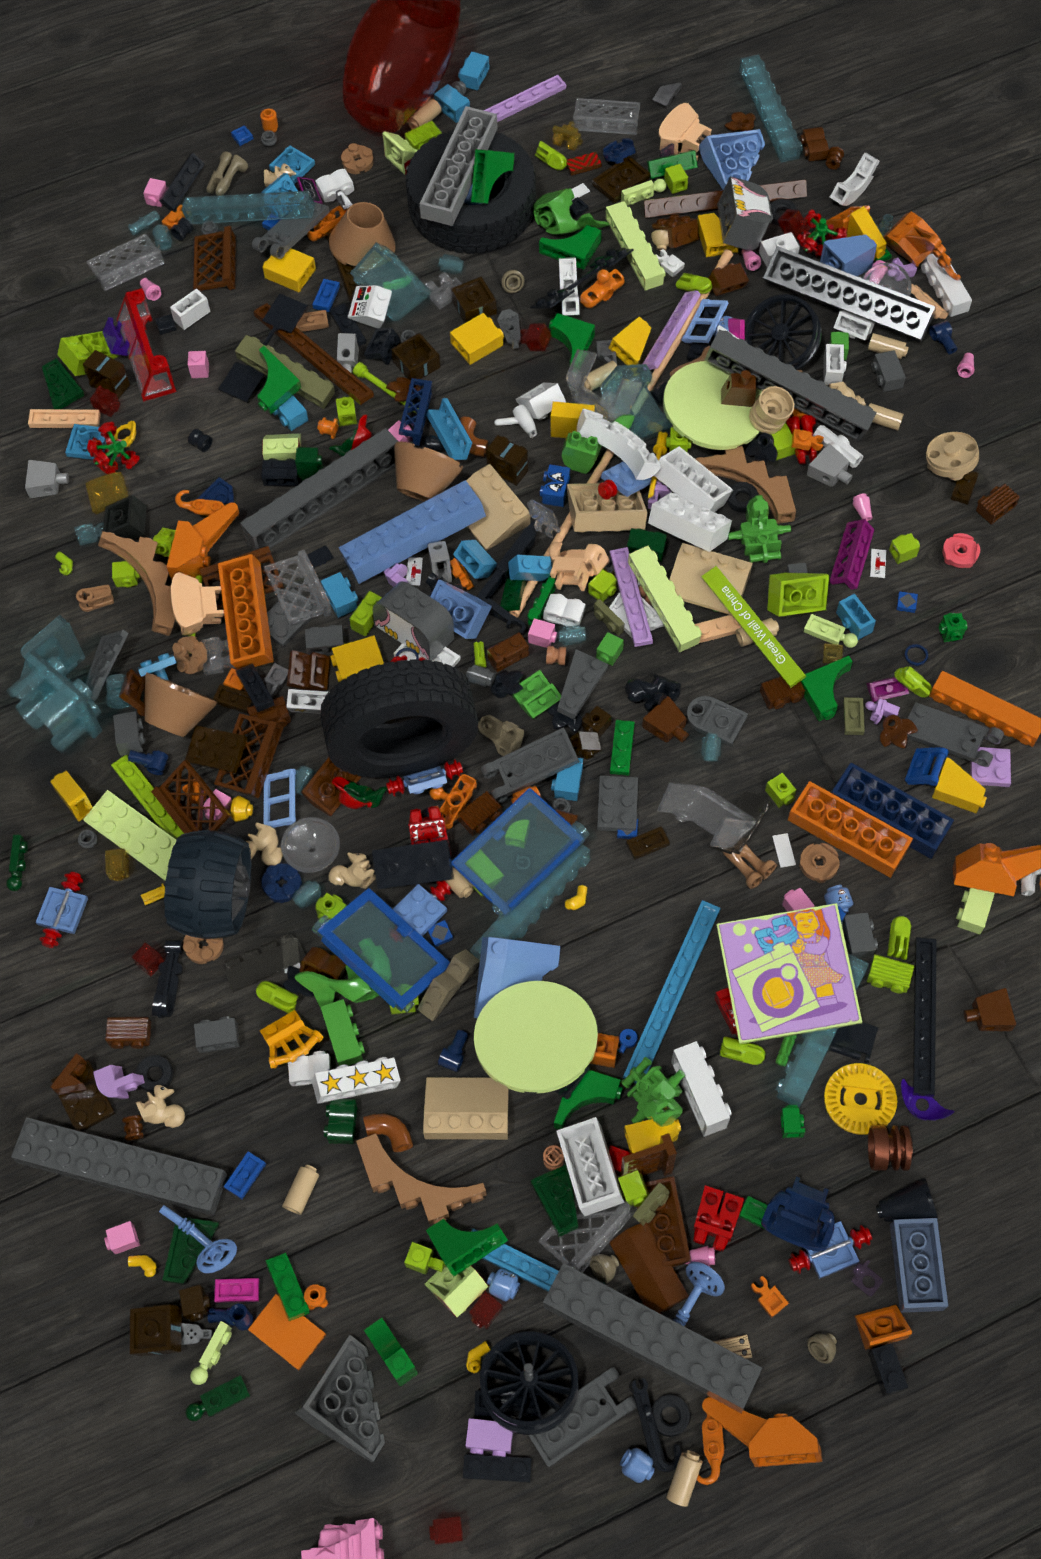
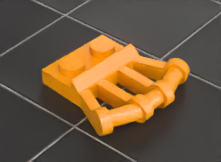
(282, 1032)

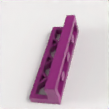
(856, 554)

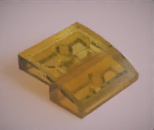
(106, 491)

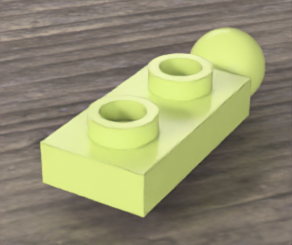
(642, 191)
(829, 631)
(212, 1353)

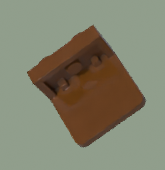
(680, 229)

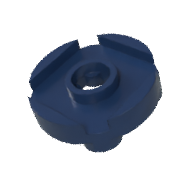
(618, 151)
(274, 874)

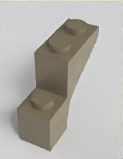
(446, 984)

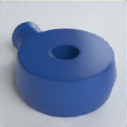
(627, 1043)

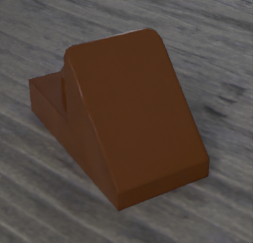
(67, 1079)

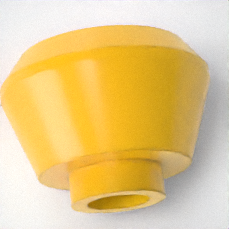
(241, 809)

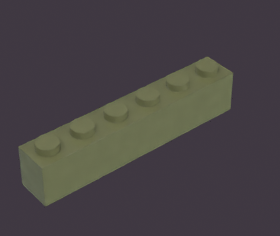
(312, 386)

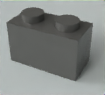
(888, 371)
(323, 639)
(128, 733)
(859, 935)
(216, 1034)

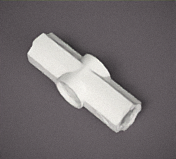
(841, 444)

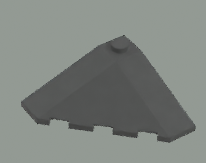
(343, 1403)

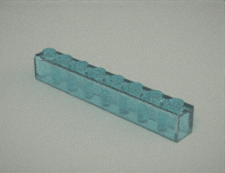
(770, 108)
(249, 207)
(529, 910)
(812, 1052)

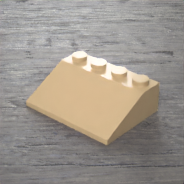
(501, 506)
(596, 514)
(693, 563)
(465, 1109)

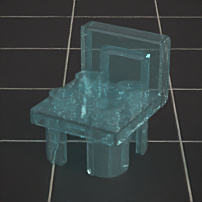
(46, 692)

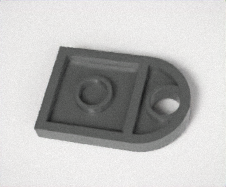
(716, 718)

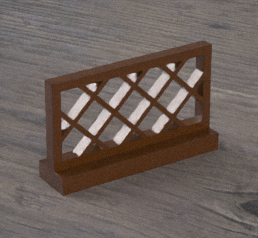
(226, 258)
(262, 555)
(263, 756)
(177, 811)
(651, 1159)

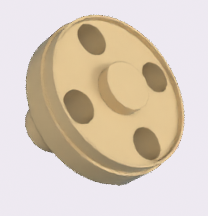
(952, 455)

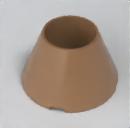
(358, 232)
(423, 471)
(174, 706)

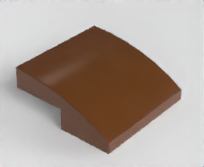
(308, 671)

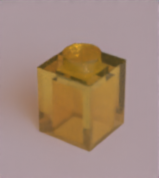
(117, 864)

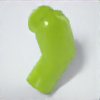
(67, 563)

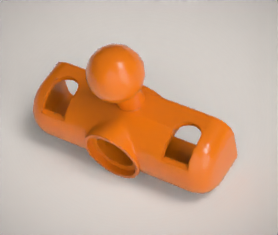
(326, 225)
(602, 288)
(448, 809)

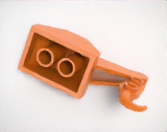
(916, 240)
(194, 542)
(995, 870)
(769, 1441)

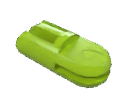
(550, 156)
(692, 282)
(913, 681)
(899, 937)
(277, 996)
(745, 1052)

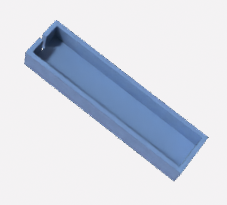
(412, 531)

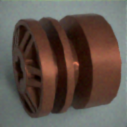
(893, 1147)

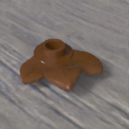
(741, 122)
(401, 387)
(898, 733)

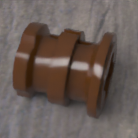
(834, 157)
(133, 1127)

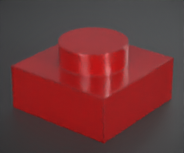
(616, 1157)

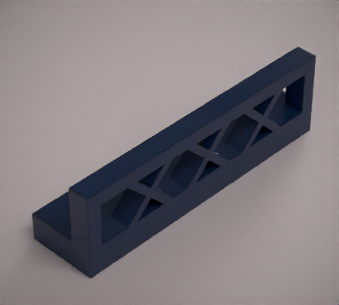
(423, 407)

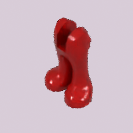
(807, 424)

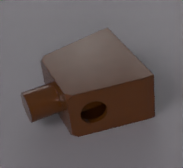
(739, 389)
(666, 721)
(992, 1012)

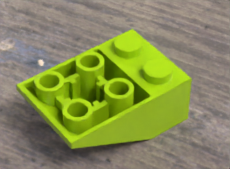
(78, 348)

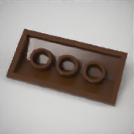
(322, 792)
(669, 1225)
(641, 1259)

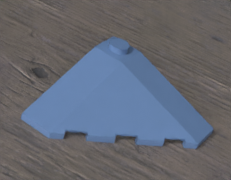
(731, 154)
(510, 963)

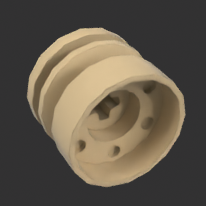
(771, 410)

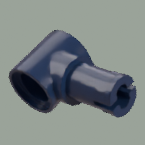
(942, 333)
(153, 762)
(452, 1055)
(231, 1316)

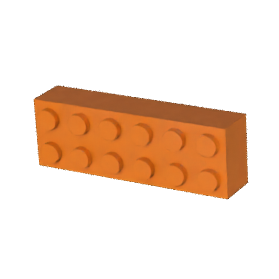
(245, 612)
(850, 829)

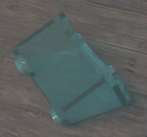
(386, 270)
(647, 414)

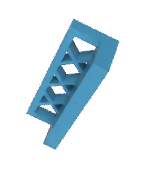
(450, 431)

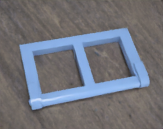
(687, 338)
(291, 797)

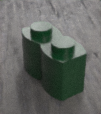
(342, 1121)

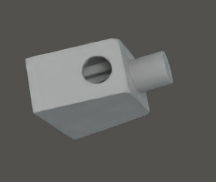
(347, 351)
(829, 467)
(44, 479)
(439, 554)

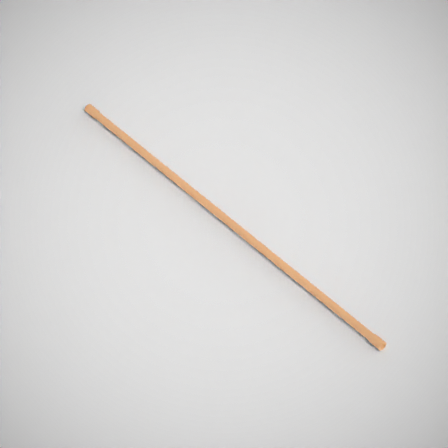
(565, 527)

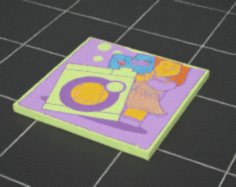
(788, 973)

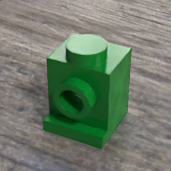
(792, 1122)

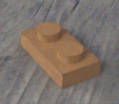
(313, 321)

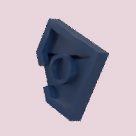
(219, 491)

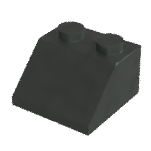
(126, 518)

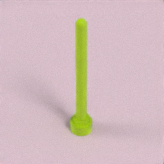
(361, 370)

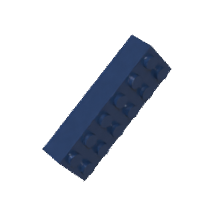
(894, 808)

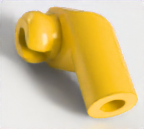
(578, 900)
(144, 1262)
(474, 1357)

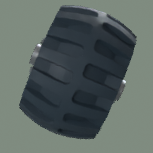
(208, 884)

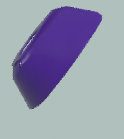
(934, 1111)

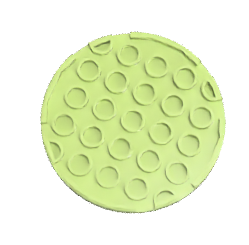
(696, 409)
(535, 1037)

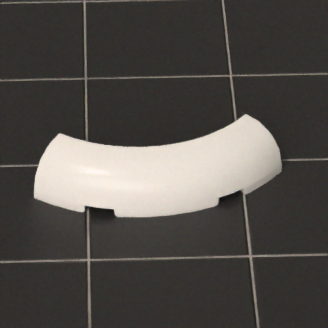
(621, 442)

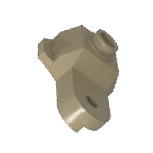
(503, 734)

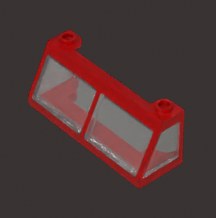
(150, 371)

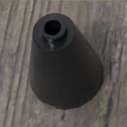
(908, 1203)

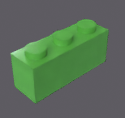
(343, 1033)

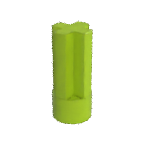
(479, 654)

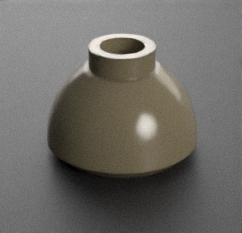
(512, 281)
(604, 1267)
(822, 1347)

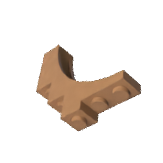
(774, 490)
(153, 573)
(410, 1191)

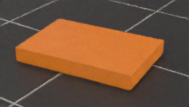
(289, 1339)

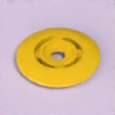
(860, 1079)

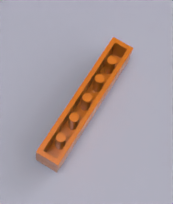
(986, 708)

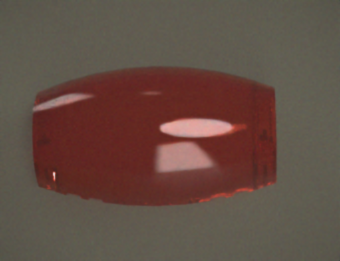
(398, 60)

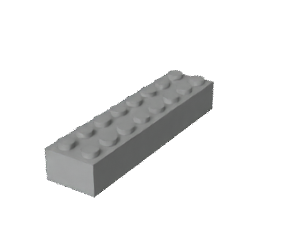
(456, 167)

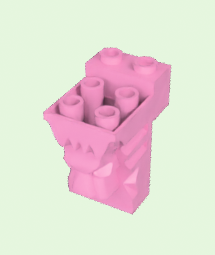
(348, 1541)

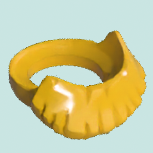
(131, 426)

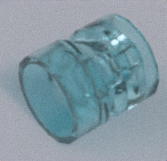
(113, 686)

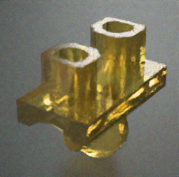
(567, 133)

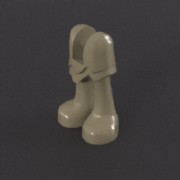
(218, 182)

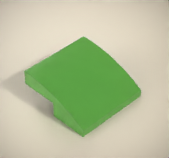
(536, 695)

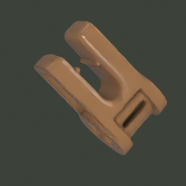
(95, 597)

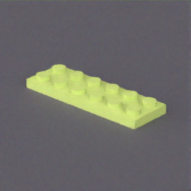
(132, 832)

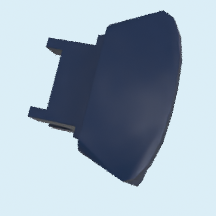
(798, 1220)

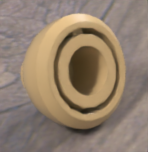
(660, 239)

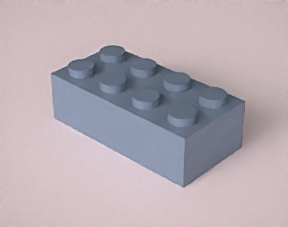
(918, 1265)

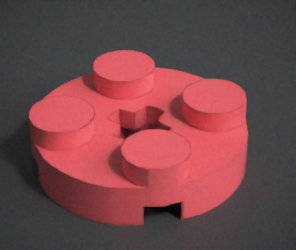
(957, 559)

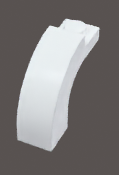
(855, 185)
(567, 276)

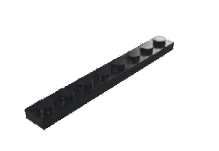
(924, 1017)

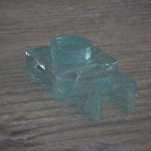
(87, 533)

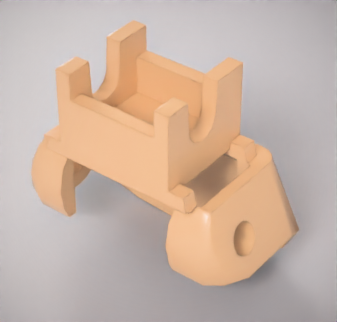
(682, 127)
(576, 566)
(194, 604)

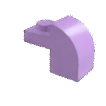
(114, 1084)

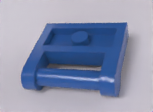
(922, 763)

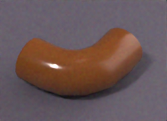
(478, 445)
(392, 1128)

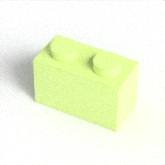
(975, 910)

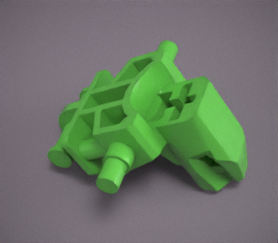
(759, 532)
(654, 1093)

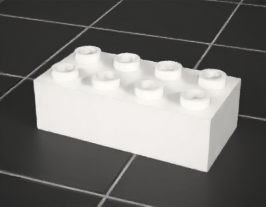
(692, 480)
(690, 521)
(701, 1089)
(590, 1166)

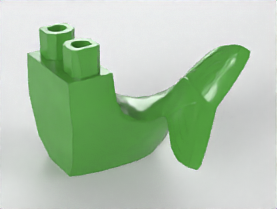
(554, 215)
(582, 452)
(324, 988)

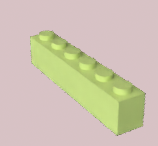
(631, 237)
(664, 598)

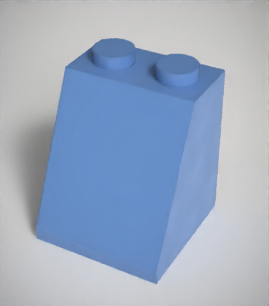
(849, 254)

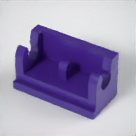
(114, 338)

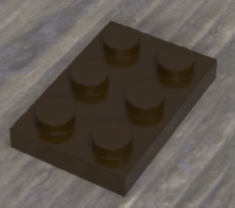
(620, 177)
(216, 749)
(88, 1105)

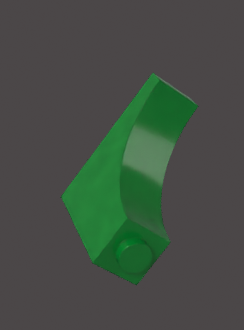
(487, 168)
(579, 246)
(572, 333)
(279, 385)
(819, 687)
(591, 1089)
(463, 1248)
(391, 1352)

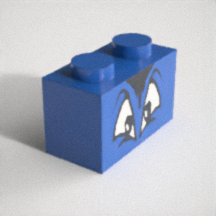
(555, 485)

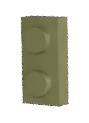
(611, 620)
(853, 716)
(647, 1210)

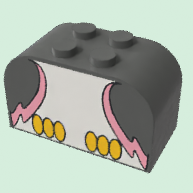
(744, 213)
(414, 620)

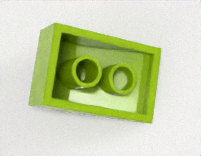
(797, 593)

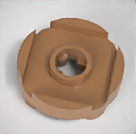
(357, 151)
(181, 654)
(818, 852)
(202, 955)

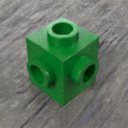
(952, 627)

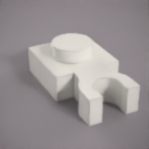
(671, 264)

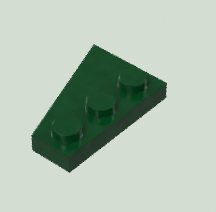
(61, 385)
(557, 1199)
(185, 1251)

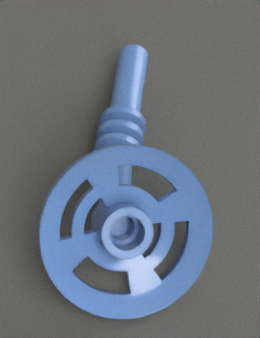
(211, 1248)
(700, 1285)

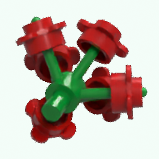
(825, 233)
(113, 447)

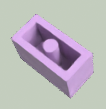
(488, 1436)

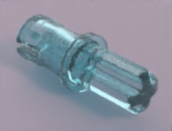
(144, 222)

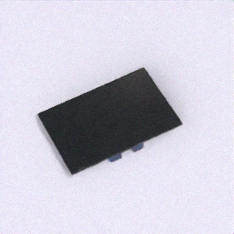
(320, 556)

